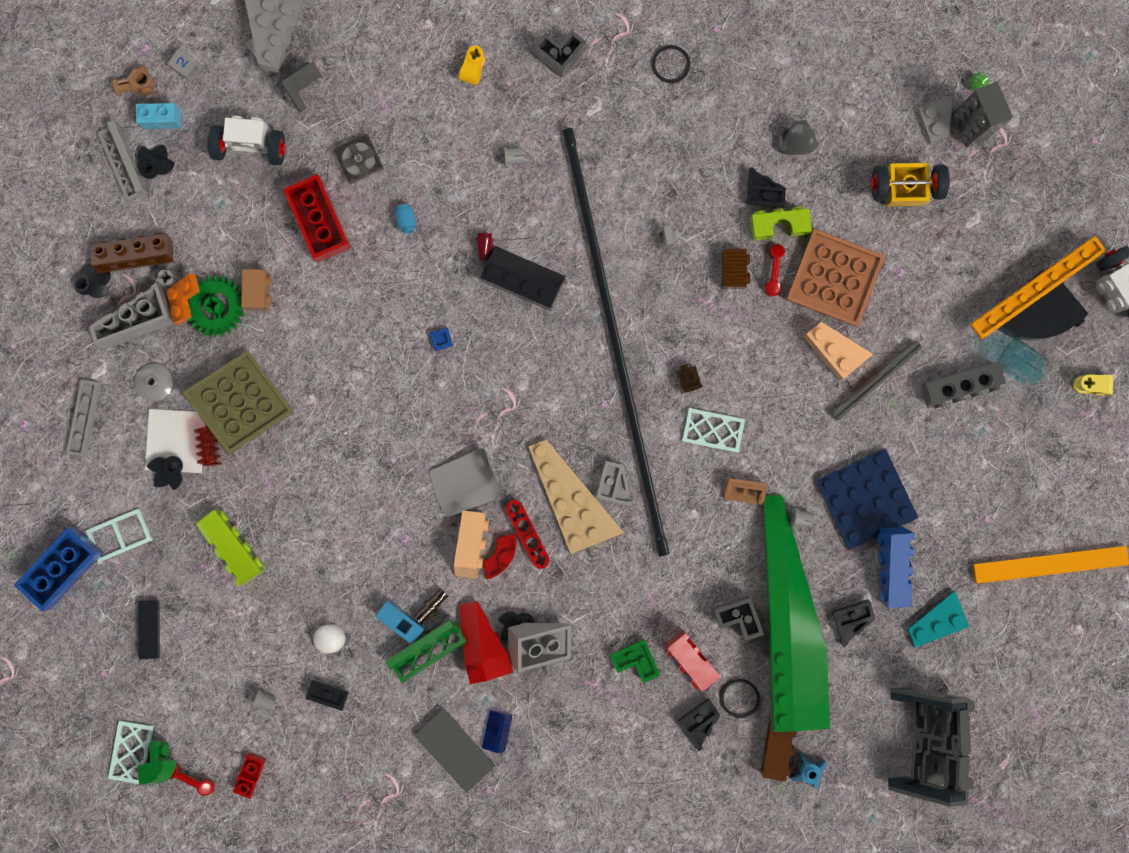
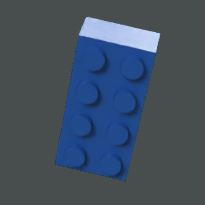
(58, 568)

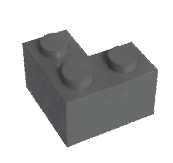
(560, 56)
(740, 612)

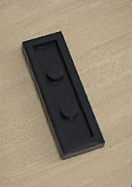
(149, 629)

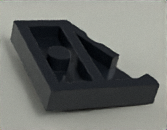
(852, 620)
(699, 722)

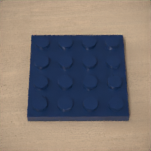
(866, 498)

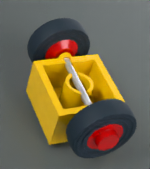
(909, 184)

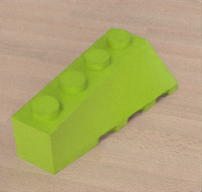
(230, 547)

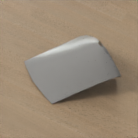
(465, 483)

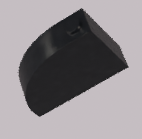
(1047, 316)

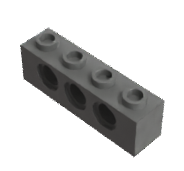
(993, 379)

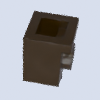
(688, 386)

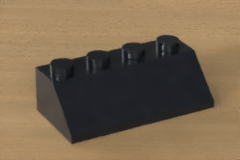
(522, 278)

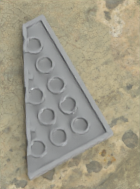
(271, 29)

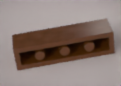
(777, 753)

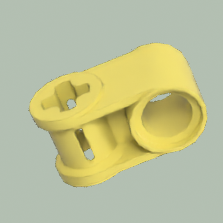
(1096, 384)

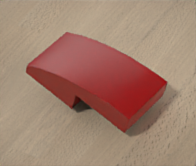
(249, 775)

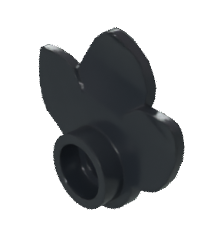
(156, 159)
(95, 282)
(165, 473)
(511, 619)

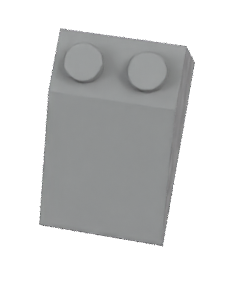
(538, 644)

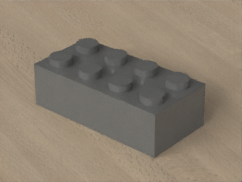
(982, 114)

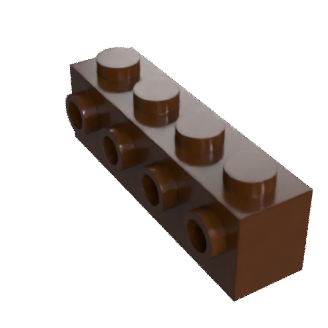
(132, 253)

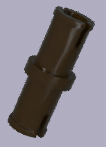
(430, 606)

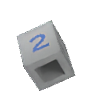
(184, 65)

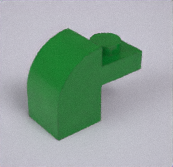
(160, 766)

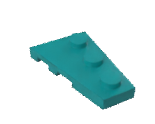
(939, 622)

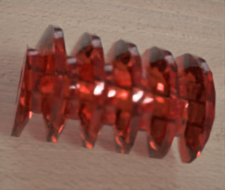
(207, 447)

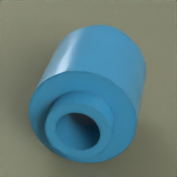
(405, 218)

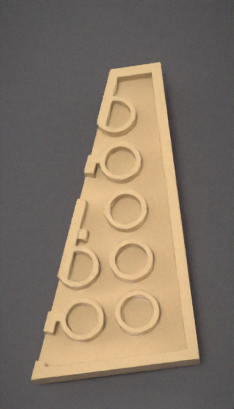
(576, 509)

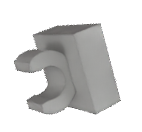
(666, 236)

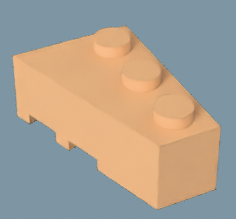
(836, 350)
(470, 544)

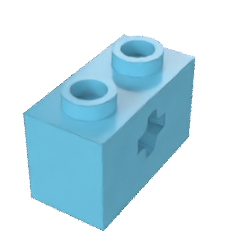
(158, 116)

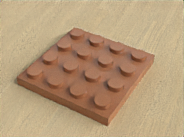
(835, 278)

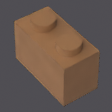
(256, 289)

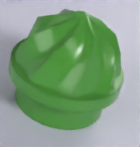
(978, 81)

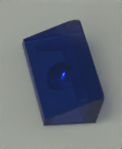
(497, 731)

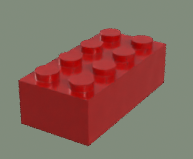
(317, 218)

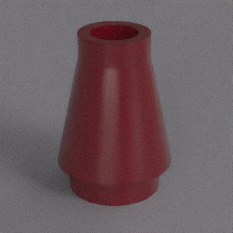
(484, 245)

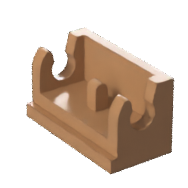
(745, 491)

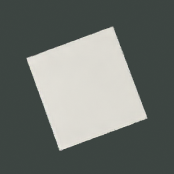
(173, 435)

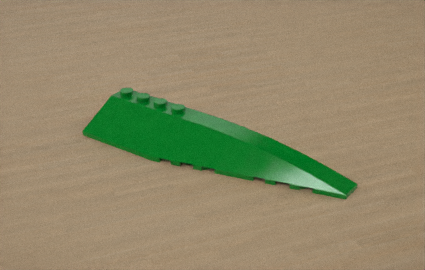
(794, 634)

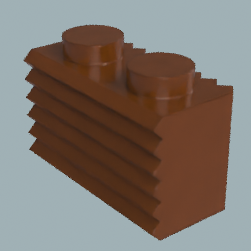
(735, 268)

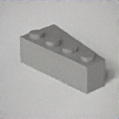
(133, 319)

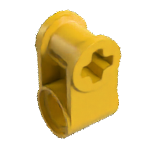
(472, 69)

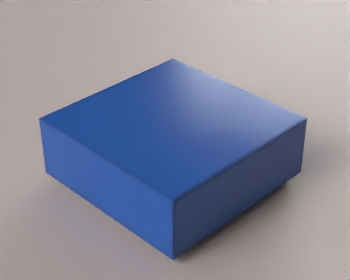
(441, 339)

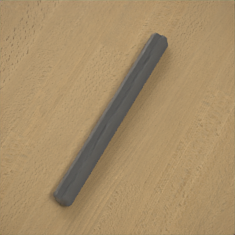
(876, 380)

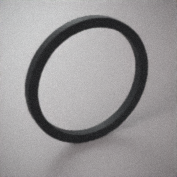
(671, 47)
(757, 700)

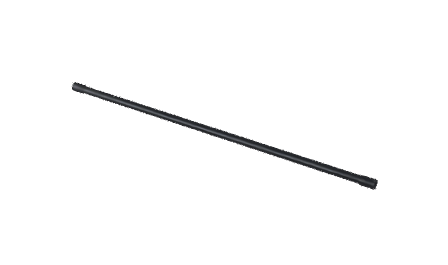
(660, 539)

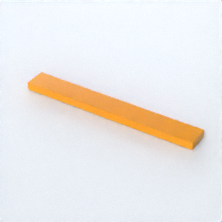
(1037, 287)
(1050, 564)

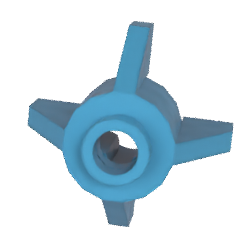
(807, 767)

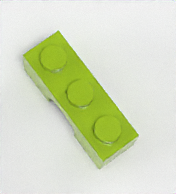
(796, 220)

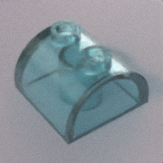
(1023, 362)

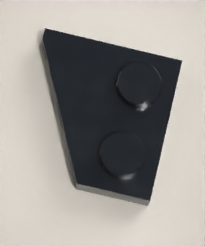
(763, 191)

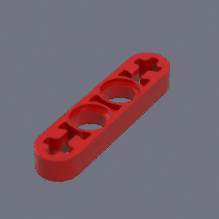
(525, 535)

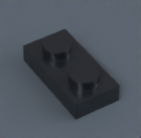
(327, 695)

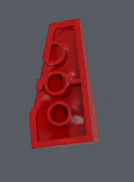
(483, 652)

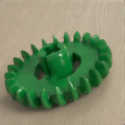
(219, 324)

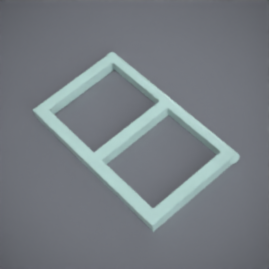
(118, 533)

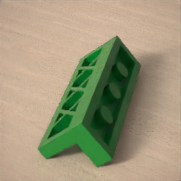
(424, 644)

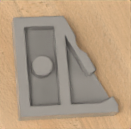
(936, 119)
(613, 484)

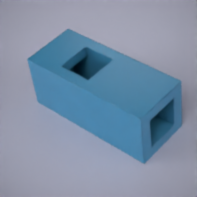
(401, 622)

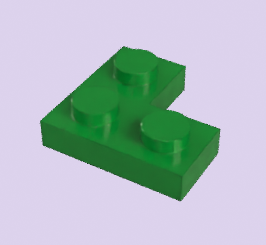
(639, 656)

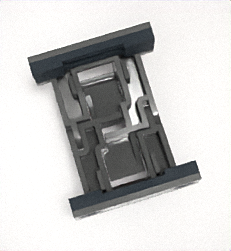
(953, 762)

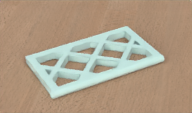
(701, 441)
(120, 740)

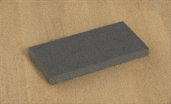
(454, 750)

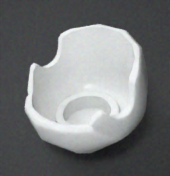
(329, 638)

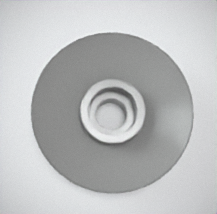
(162, 385)

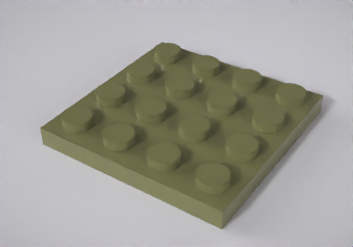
(238, 402)

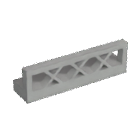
(126, 160)

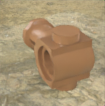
(133, 81)

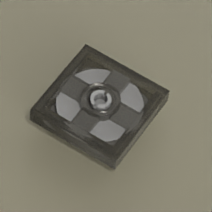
(358, 159)

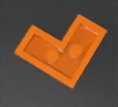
(178, 298)

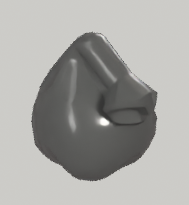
(797, 139)

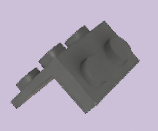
(297, 81)

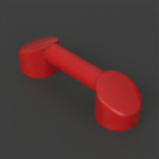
(773, 287)
(203, 787)

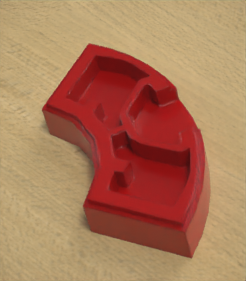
(501, 557)

